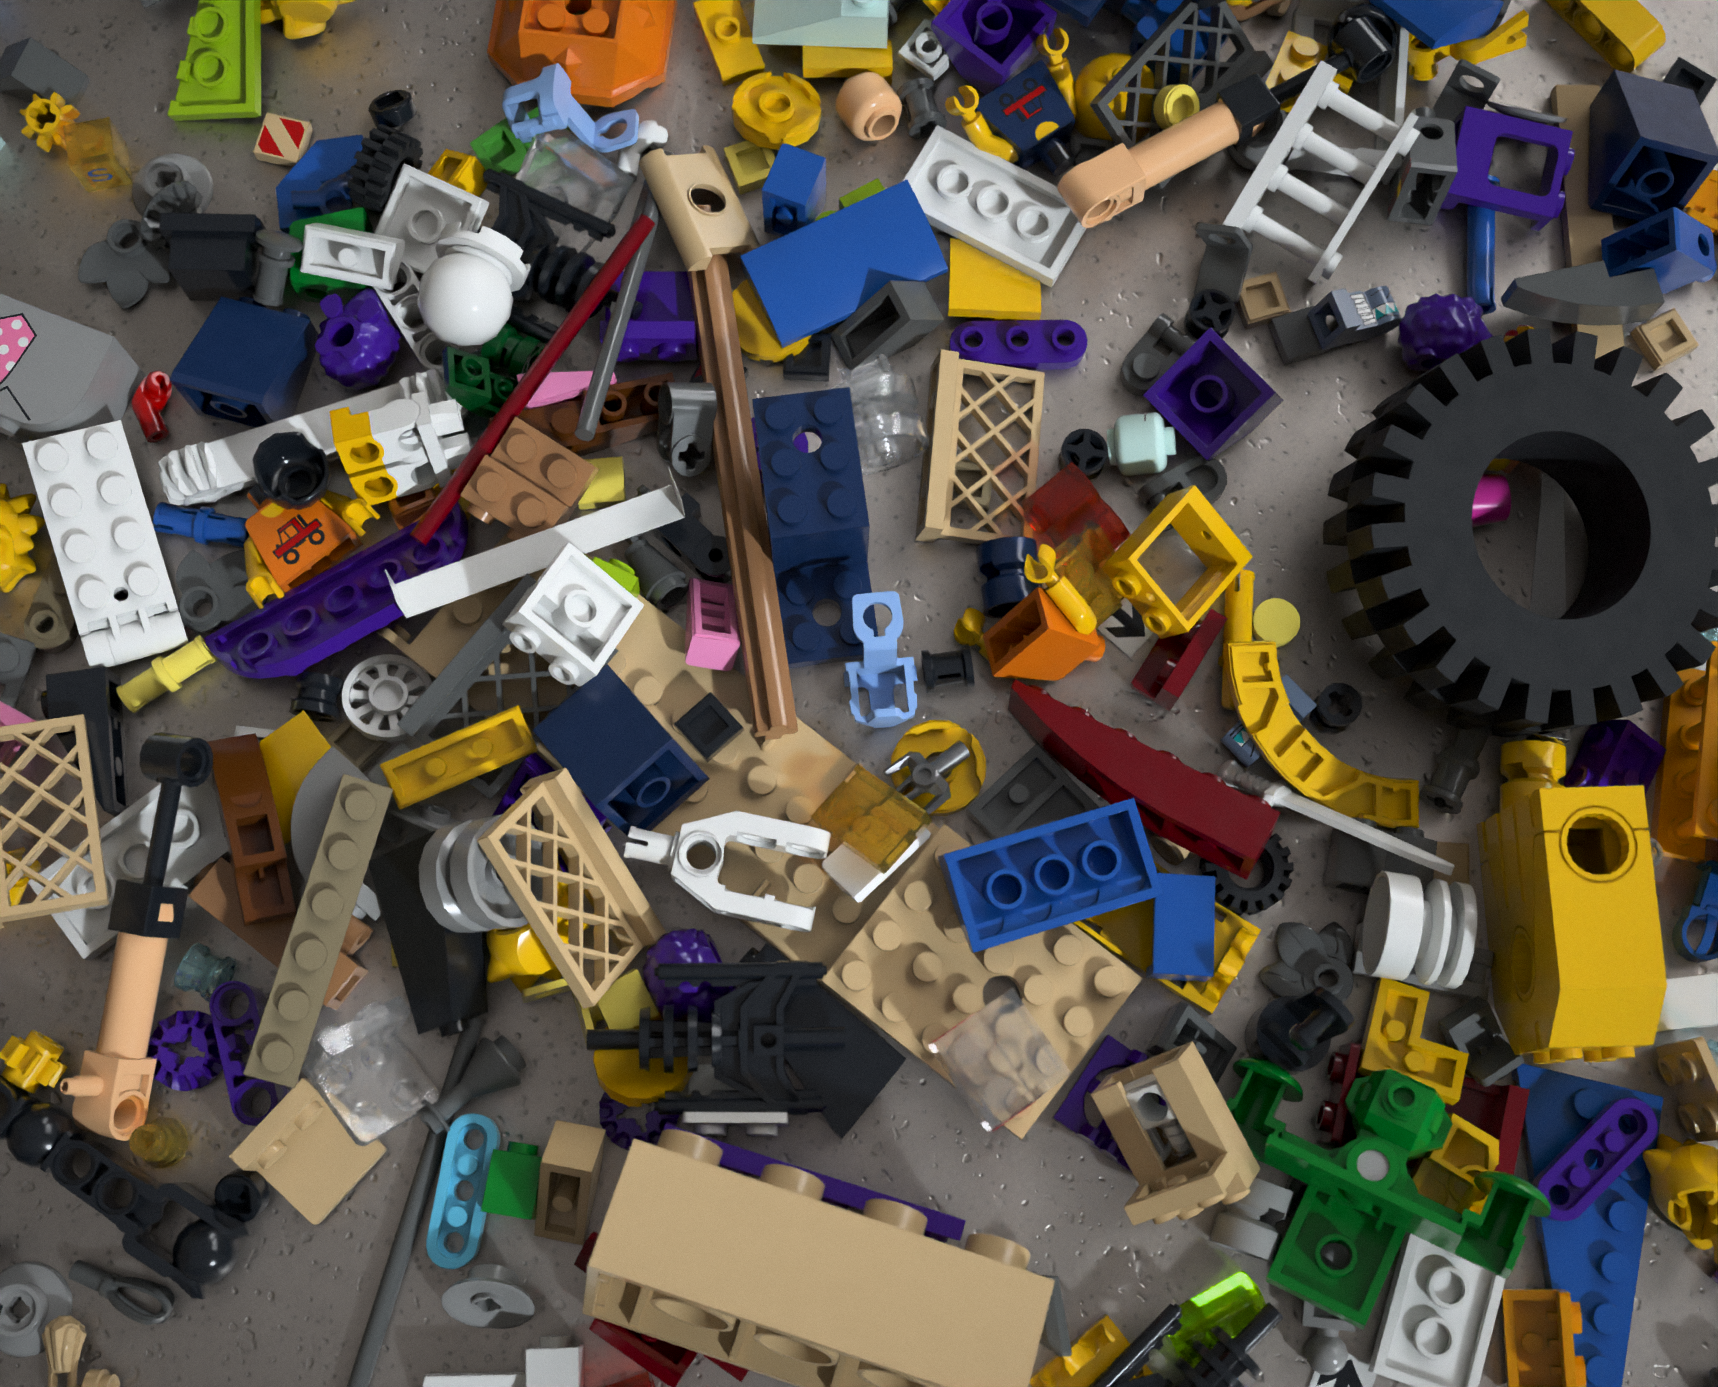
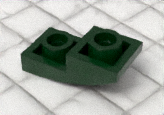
(472, 383)

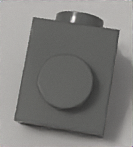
(1477, 1033)

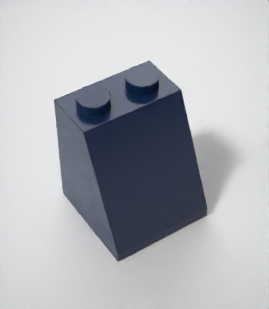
(1646, 147)
(247, 363)
(620, 753)

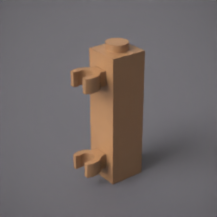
(218, 895)

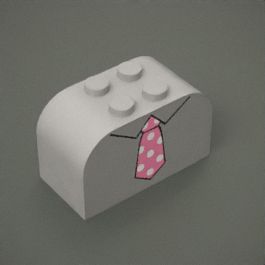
(58, 374)

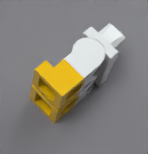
(399, 446)

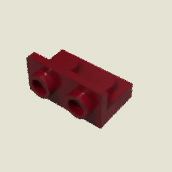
(1176, 660)

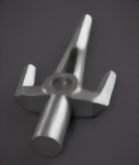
(928, 776)

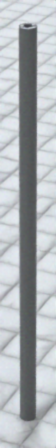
(410, 1219)

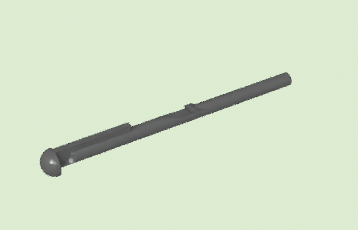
(618, 322)

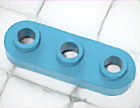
(449, 1211)

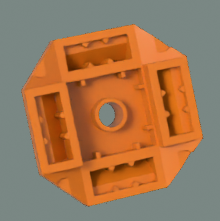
(605, 52)

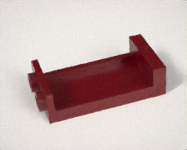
(1492, 1108)

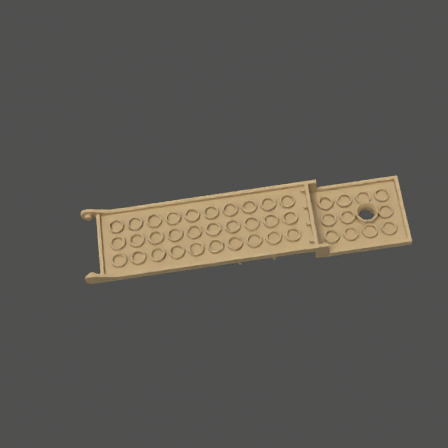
(890, 955)

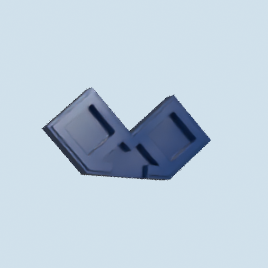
(320, 163)

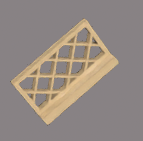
(940, 457)
(592, 870)
(41, 905)

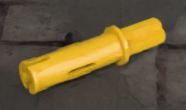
(1238, 627)

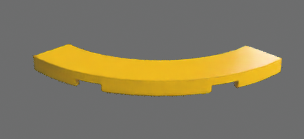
(1296, 754)

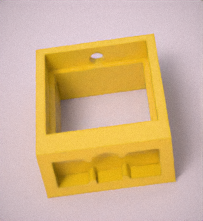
(1219, 551)

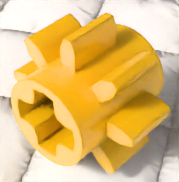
(41, 113)
(32, 1061)

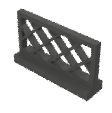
(1240, 65)
(466, 670)

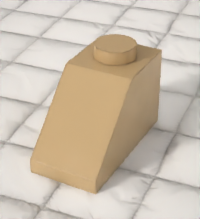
(568, 1181)

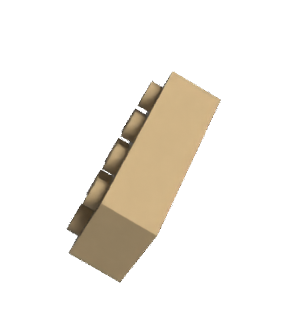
(803, 1285)

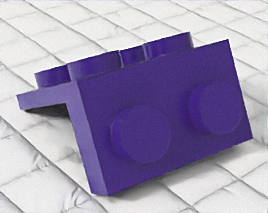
(666, 322)

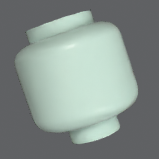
(1140, 444)

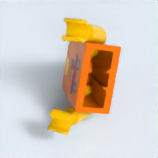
(299, 544)
(1041, 634)

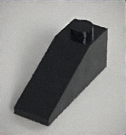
(95, 696)

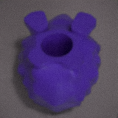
(1439, 329)
(356, 340)
(683, 947)

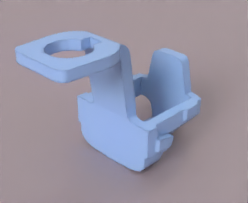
(560, 109)
(880, 666)

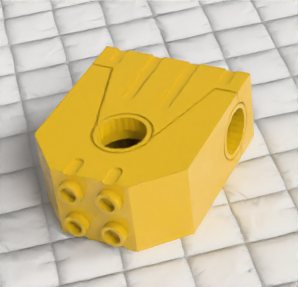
(1573, 923)

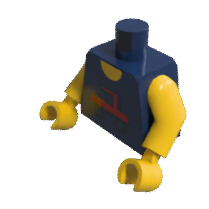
(1028, 114)

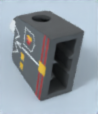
(1434, 157)

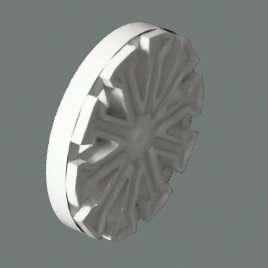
(386, 695)

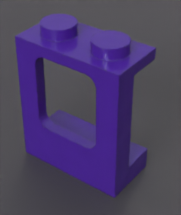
(1475, 142)

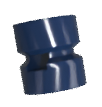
(1002, 566)

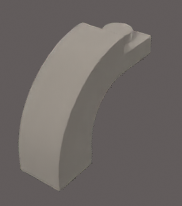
(311, 815)

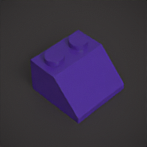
(992, 37)
(1212, 396)

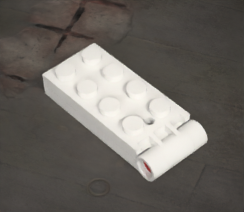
(105, 544)

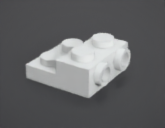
(572, 617)

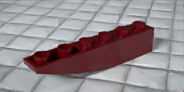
(1170, 796)

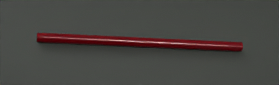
(533, 378)

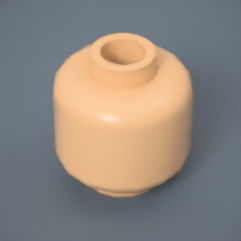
(869, 106)

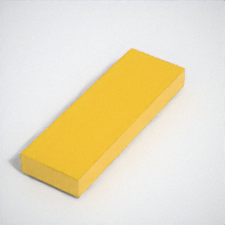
(459, 757)

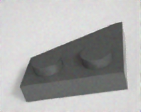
(1029, 796)

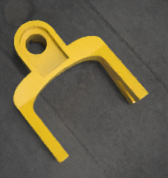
(1501, 41)

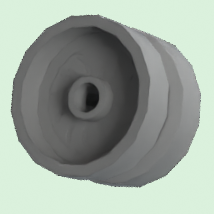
(463, 885)

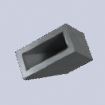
(887, 323)

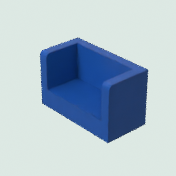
(793, 190)
(1183, 929)

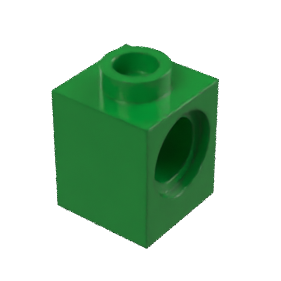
(513, 1181)

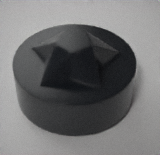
(392, 108)
(242, 1194)

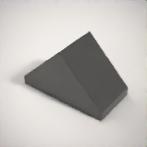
(33, 69)
(1185, 1025)

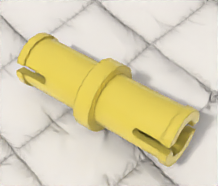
(165, 674)

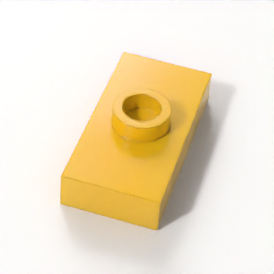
(728, 39)

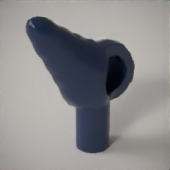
(329, 198)

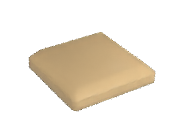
(1457, 855)

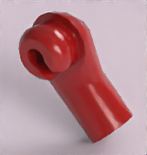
(149, 403)

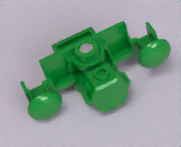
(1364, 1192)

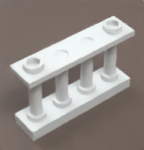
(1298, 134)

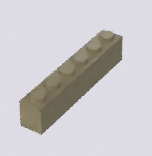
(318, 931)

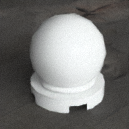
(470, 285)

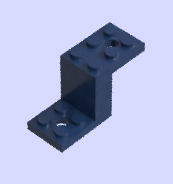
(815, 521)

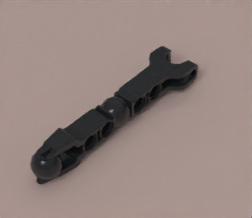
(45, 1138)

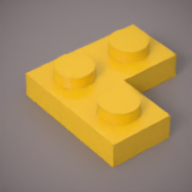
(1395, 1041)

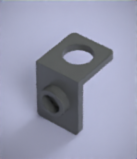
(1460, 93)
(1223, 260)

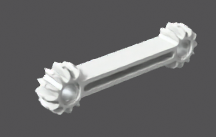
(224, 466)

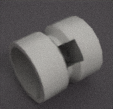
(1251, 1222)

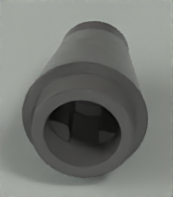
(658, 577)

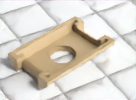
(695, 231)

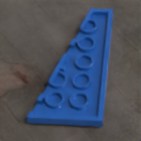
(1601, 1248)

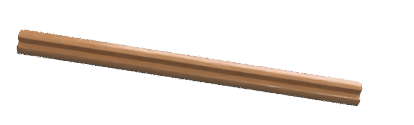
(742, 503)

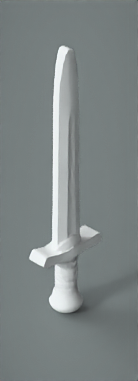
(1280, 795)

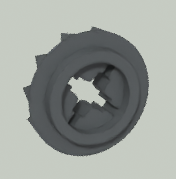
(174, 198)

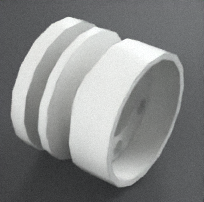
(1419, 929)

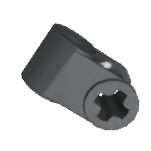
(686, 417)

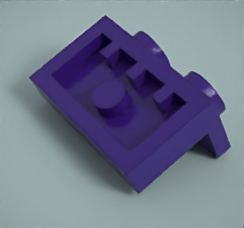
(1615, 755)

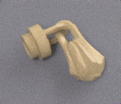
(63, 1345)

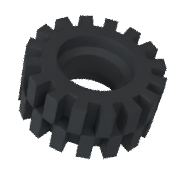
(380, 165)
(1257, 898)

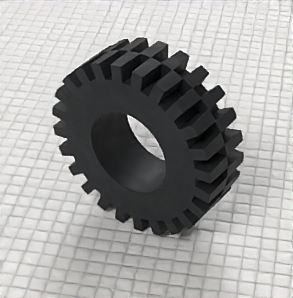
(1641, 513)

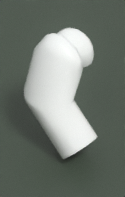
(648, 135)

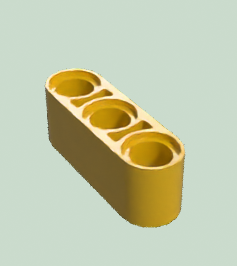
(1616, 29)

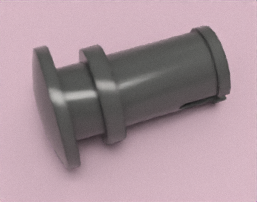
(274, 260)

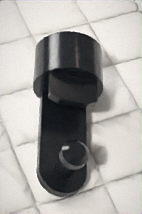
(1297, 1029)

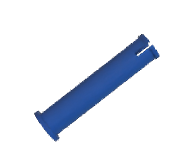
(1481, 254)

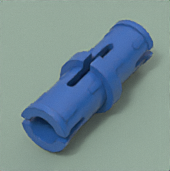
(200, 524)

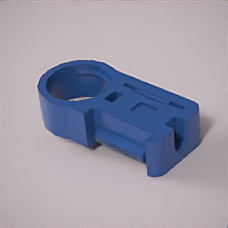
(1703, 908)

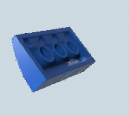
(1443, 21)
(841, 262)
(1051, 875)

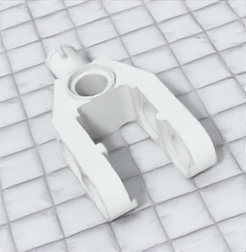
(715, 833)

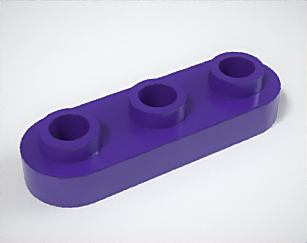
(1039, 353)
(1613, 1152)

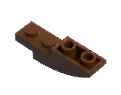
(625, 416)
(251, 830)

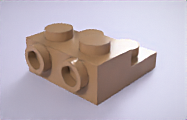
(528, 482)

